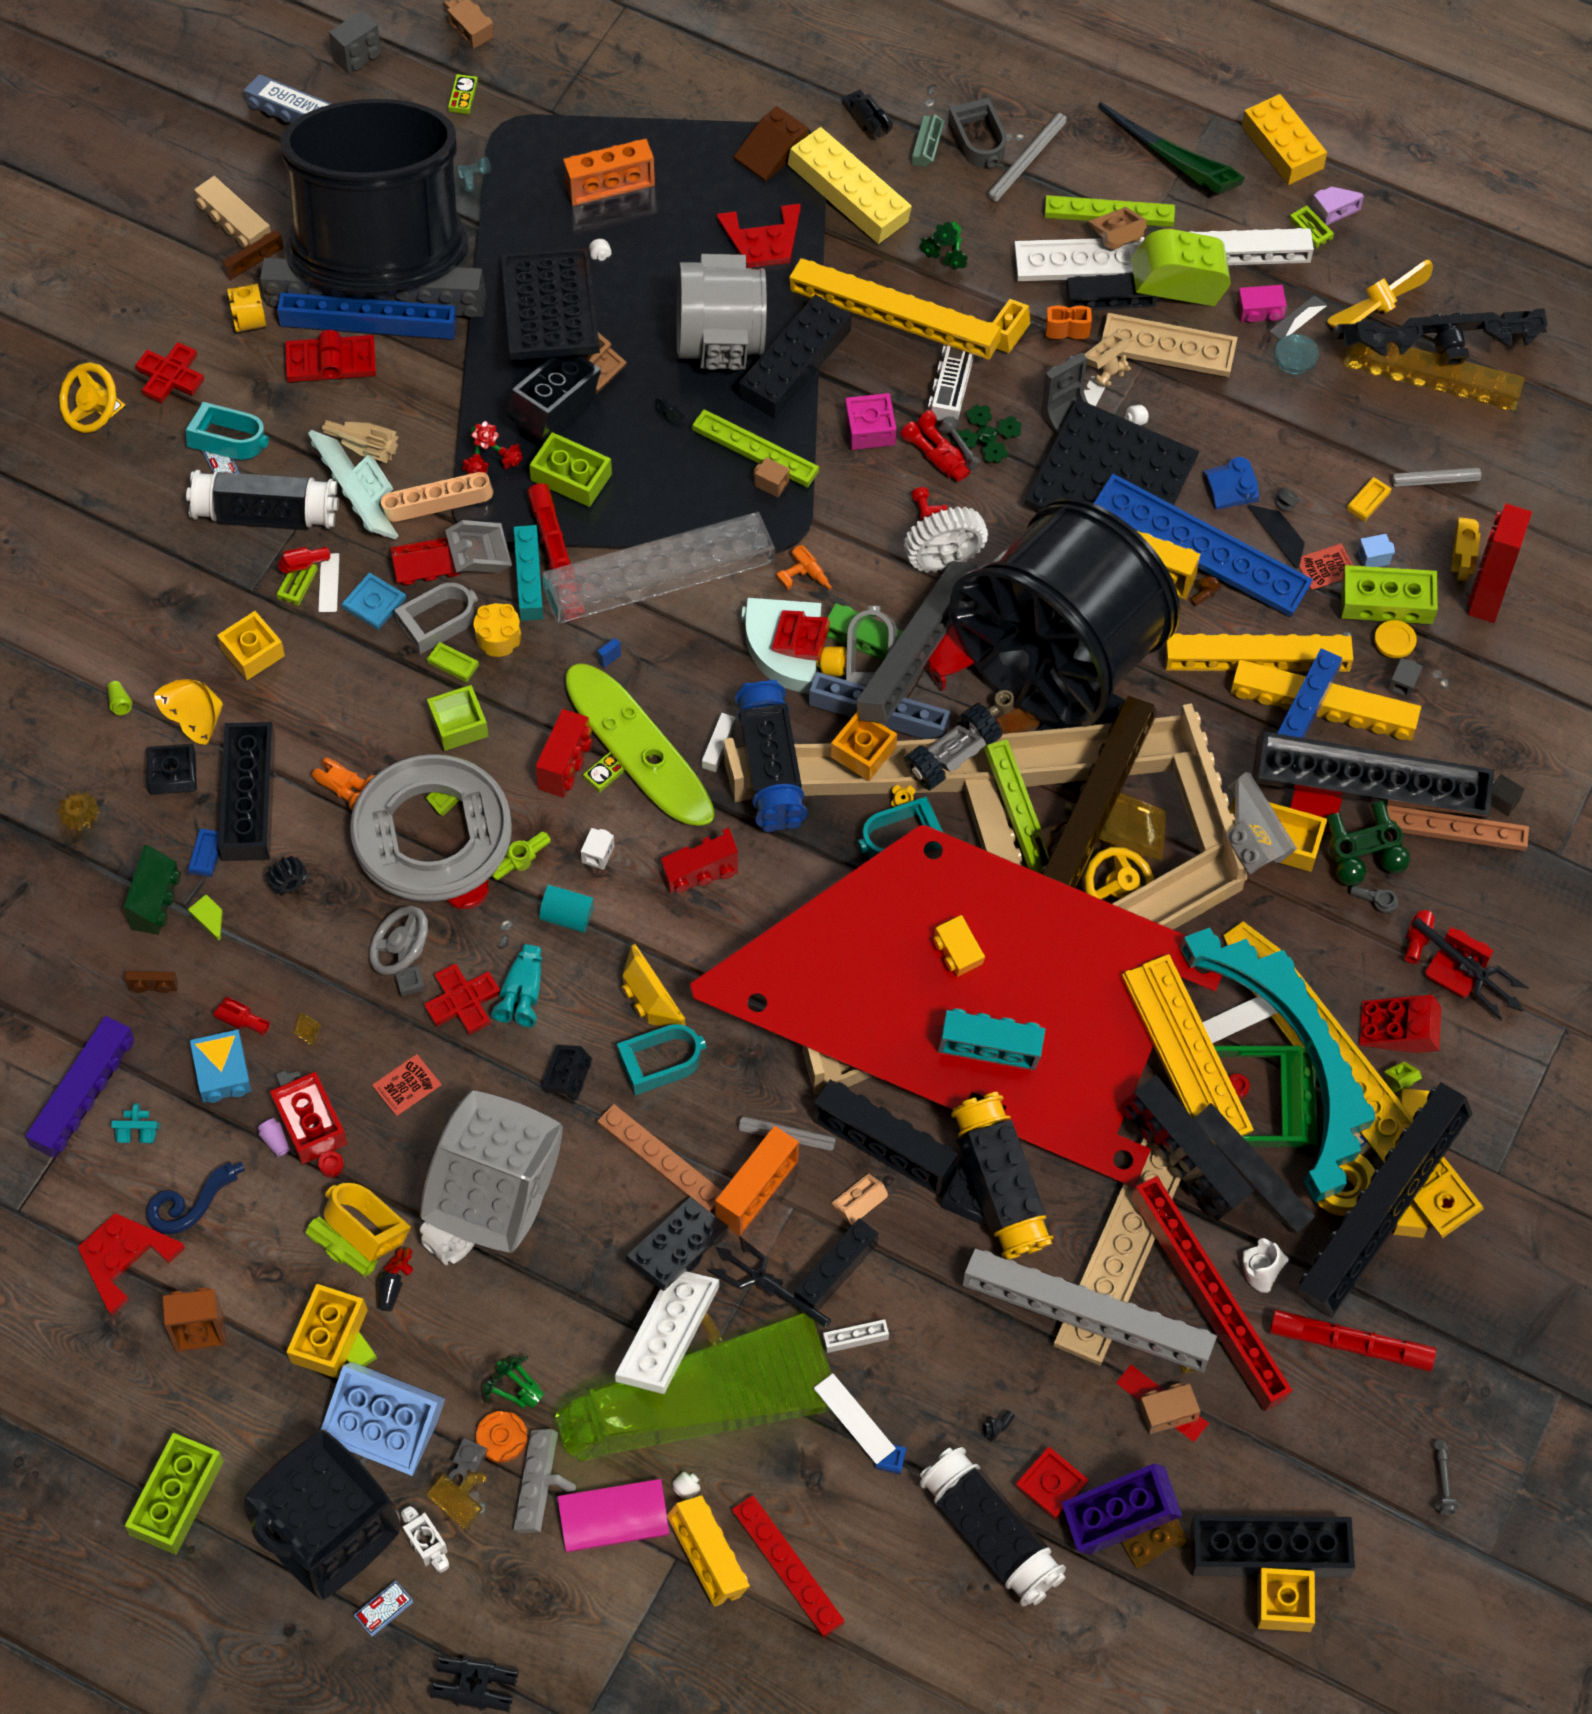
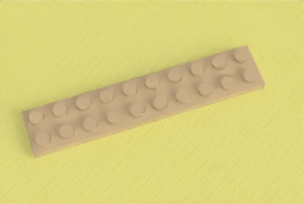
(1118, 1257)

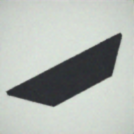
(1281, 532)

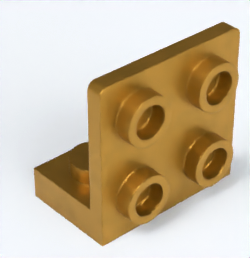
(1153, 1543)

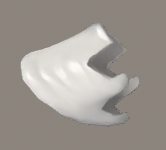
(1263, 1264)

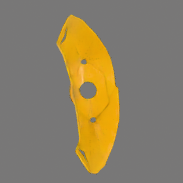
(194, 706)

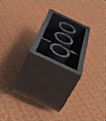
(553, 395)

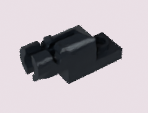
(867, 113)

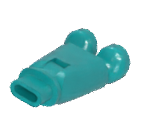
(522, 988)

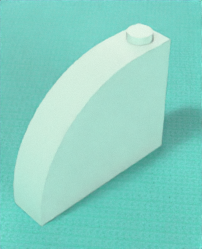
(761, 626)

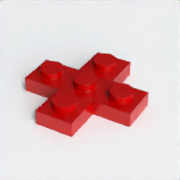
(169, 372)
(462, 999)

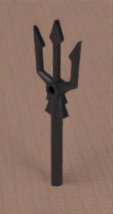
(1474, 970)
(766, 1282)

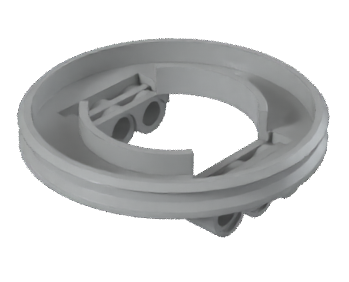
(485, 815)

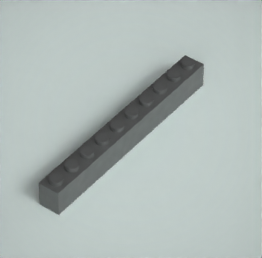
(911, 649)

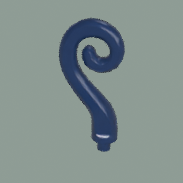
(217, 1179)

